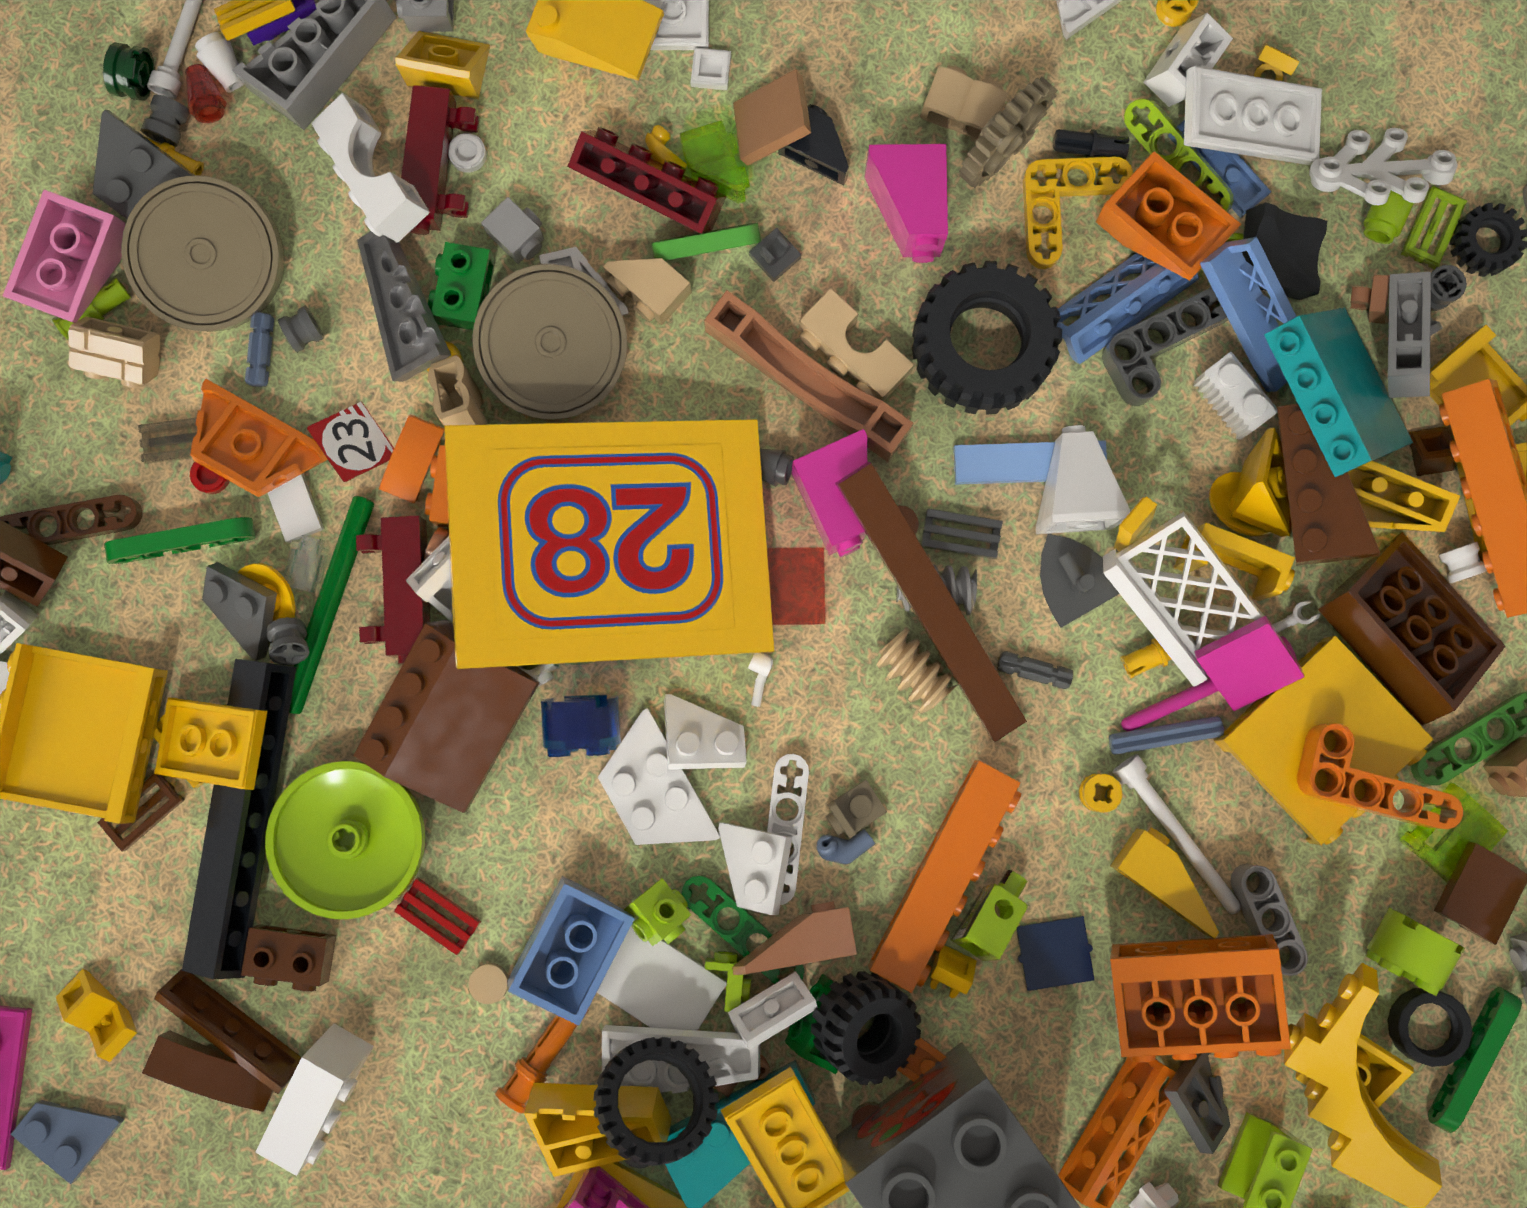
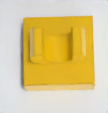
(1276, 61)
(953, 970)

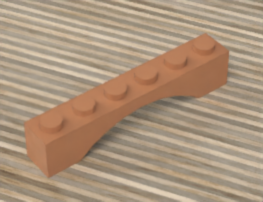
(767, 350)

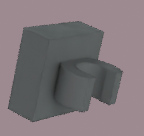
(775, 254)

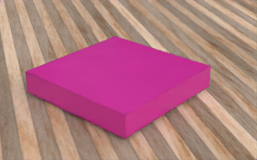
(1249, 663)

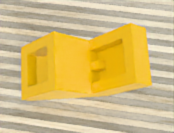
(97, 1011)

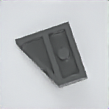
(241, 607)

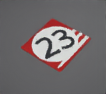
(352, 441)

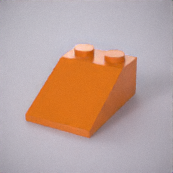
(1166, 218)

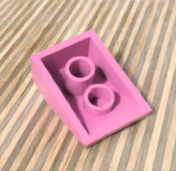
(65, 257)

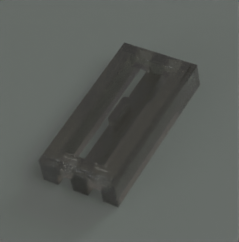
(147, 442)

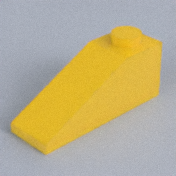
(1161, 874)

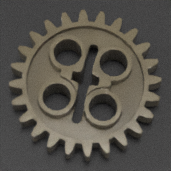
(1007, 132)

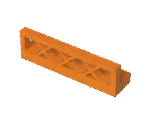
(1116, 1129)

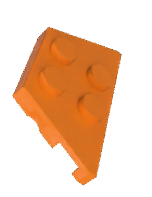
(249, 443)

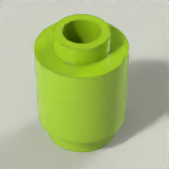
(1387, 220)

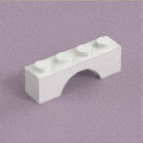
(350, 139)

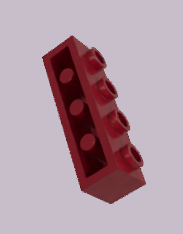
(646, 180)

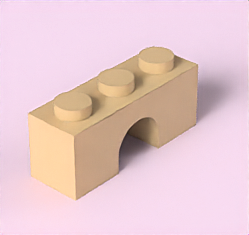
(826, 329)

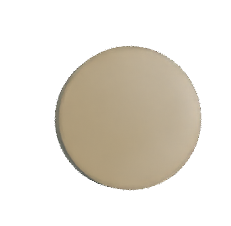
(488, 983)

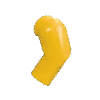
(656, 144)

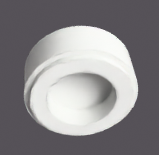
(467, 152)

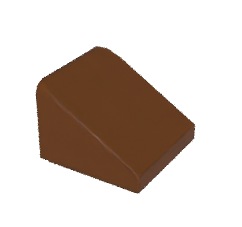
(1432, 451)

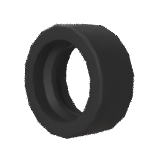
(1459, 1035)

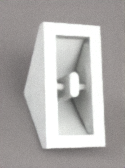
(14, 619)

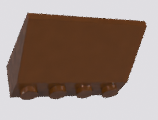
(1413, 630)
(443, 722)

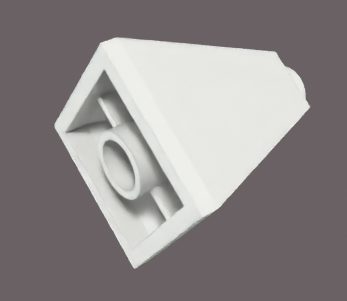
(1080, 487)

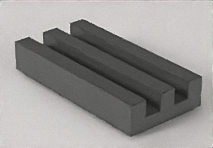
(993, 539)

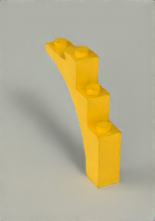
(1361, 1137)

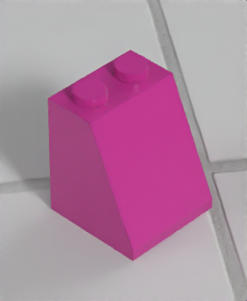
(911, 195)
(816, 479)

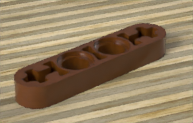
(67, 515)

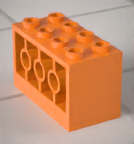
(1195, 970)

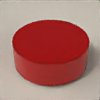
(207, 480)

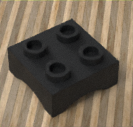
(1290, 245)

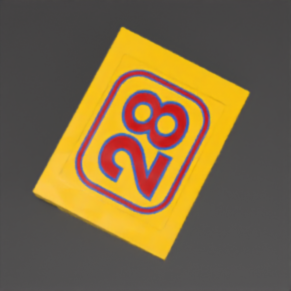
(606, 541)

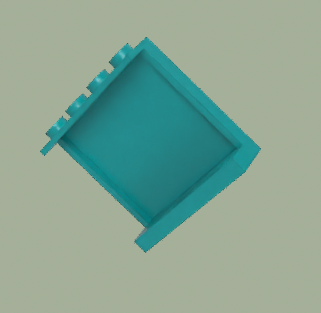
(1338, 389)

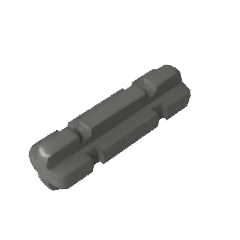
(1035, 670)

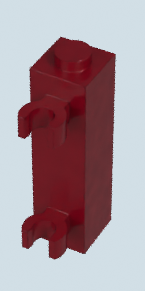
(426, 152)
(405, 613)

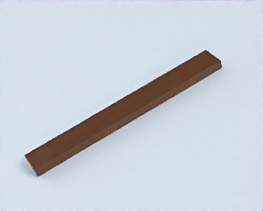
(930, 601)

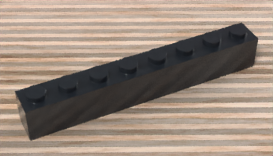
(237, 831)

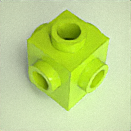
(659, 913)

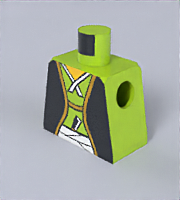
(981, 929)

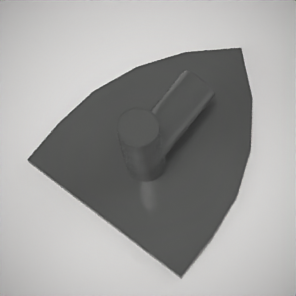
(1072, 579)

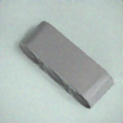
(1269, 897)

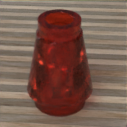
(203, 95)

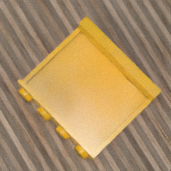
(1335, 690)
(77, 731)

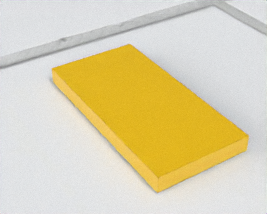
(787, 1144)

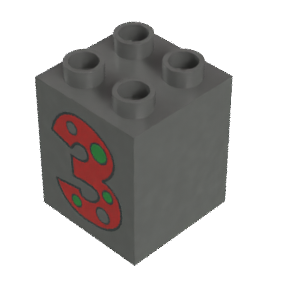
(948, 1146)

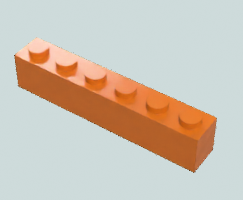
(1494, 483)
(944, 876)

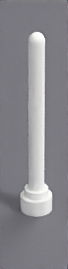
(166, 78)
(1134, 775)

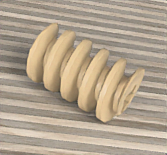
(915, 671)

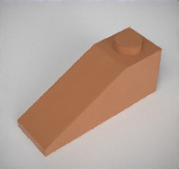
(804, 940)

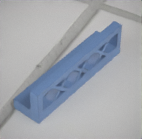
(1125, 307)
(1246, 307)

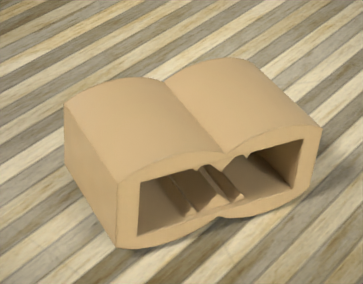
(962, 102)
(456, 393)

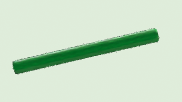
(330, 598)

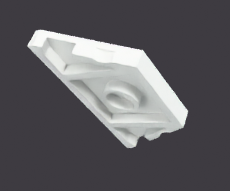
(649, 797)

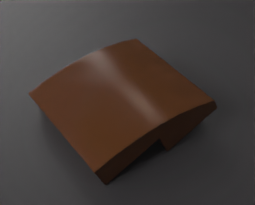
(1482, 892)

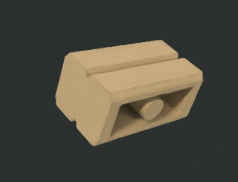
(114, 351)

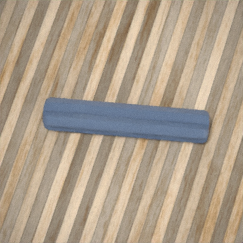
(1166, 735)

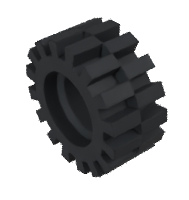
(1503, 224)

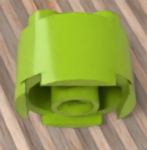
(1414, 951)

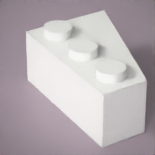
(313, 1099)

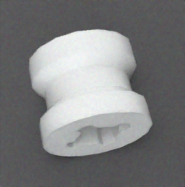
(1463, 562)

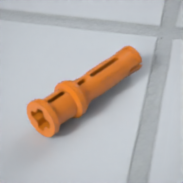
(534, 1066)

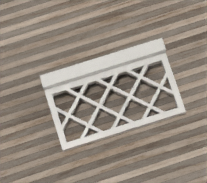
(1154, 609)

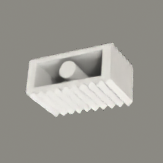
(1235, 396)

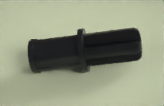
(1091, 144)

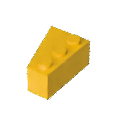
(568, 1130)

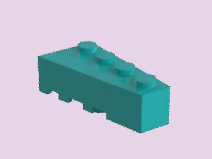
(720, 1155)

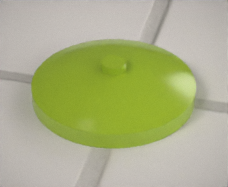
(344, 840)

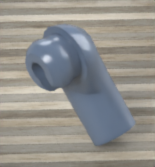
(843, 850)

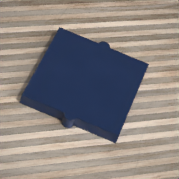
(1055, 953)

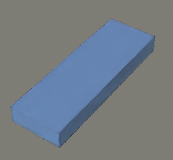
(1244, 183)

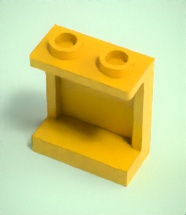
(1474, 362)
(1267, 564)

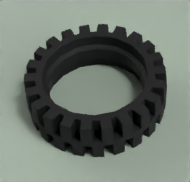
(701, 1085)

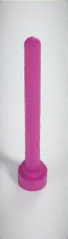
(1175, 702)

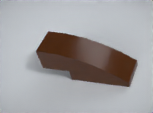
(205, 1072)

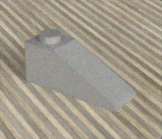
(1409, 335)

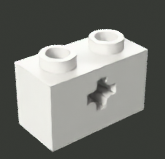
(1195, 44)

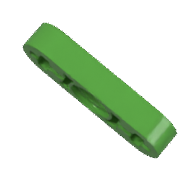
(707, 242)

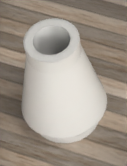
(219, 59)

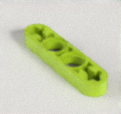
(1181, 154)

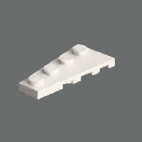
(723, 1051)

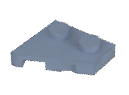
(65, 1136)

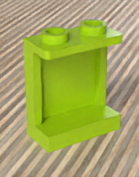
(1265, 1164)

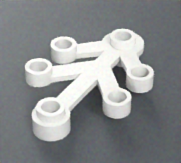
(1335, 172)

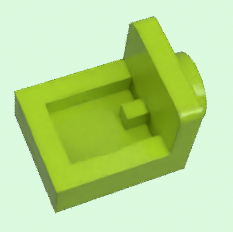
(737, 986)

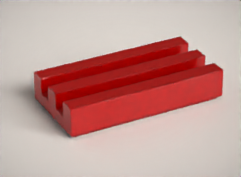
(410, 898)

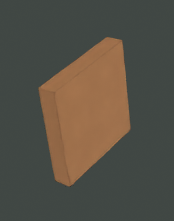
(771, 117)

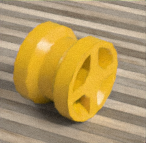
(1175, 17)
(1093, 795)

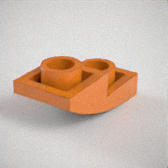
(411, 458)

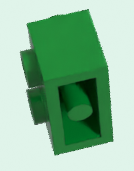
(461, 285)

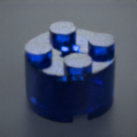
(580, 723)

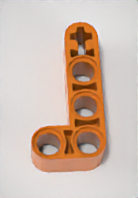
(1379, 789)

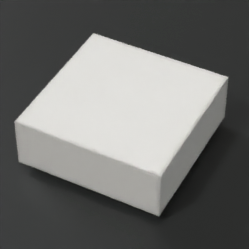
(710, 68)

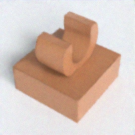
(1372, 299)

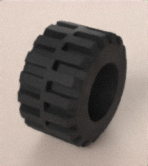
(885, 1043)

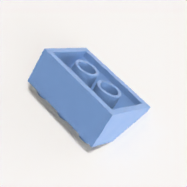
(569, 951)

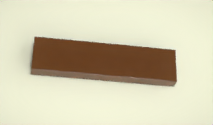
(229, 1029)

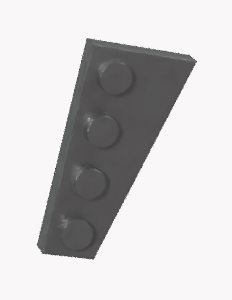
(403, 316)

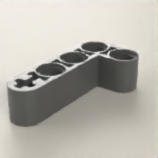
(1142, 349)

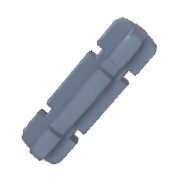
(259, 349)

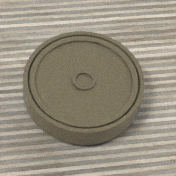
(202, 253)
(549, 341)

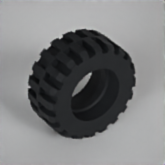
(1002, 292)

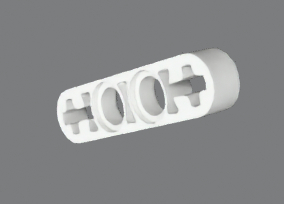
(795, 826)

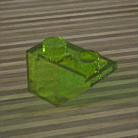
(711, 155)

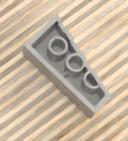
(315, 56)

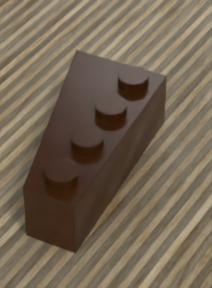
(1323, 508)

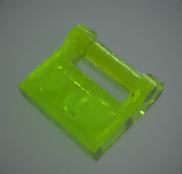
(1476, 827)

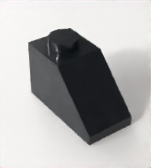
(819, 149)

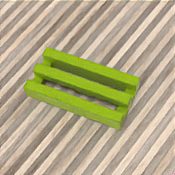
(1421, 254)

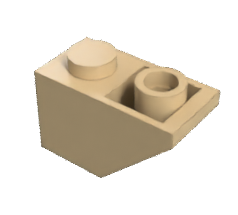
(649, 283)

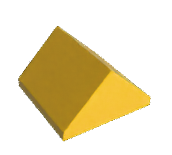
(444, 63)
(1263, 487)
(1378, 1069)

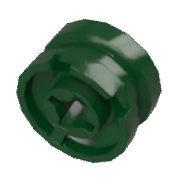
(128, 71)

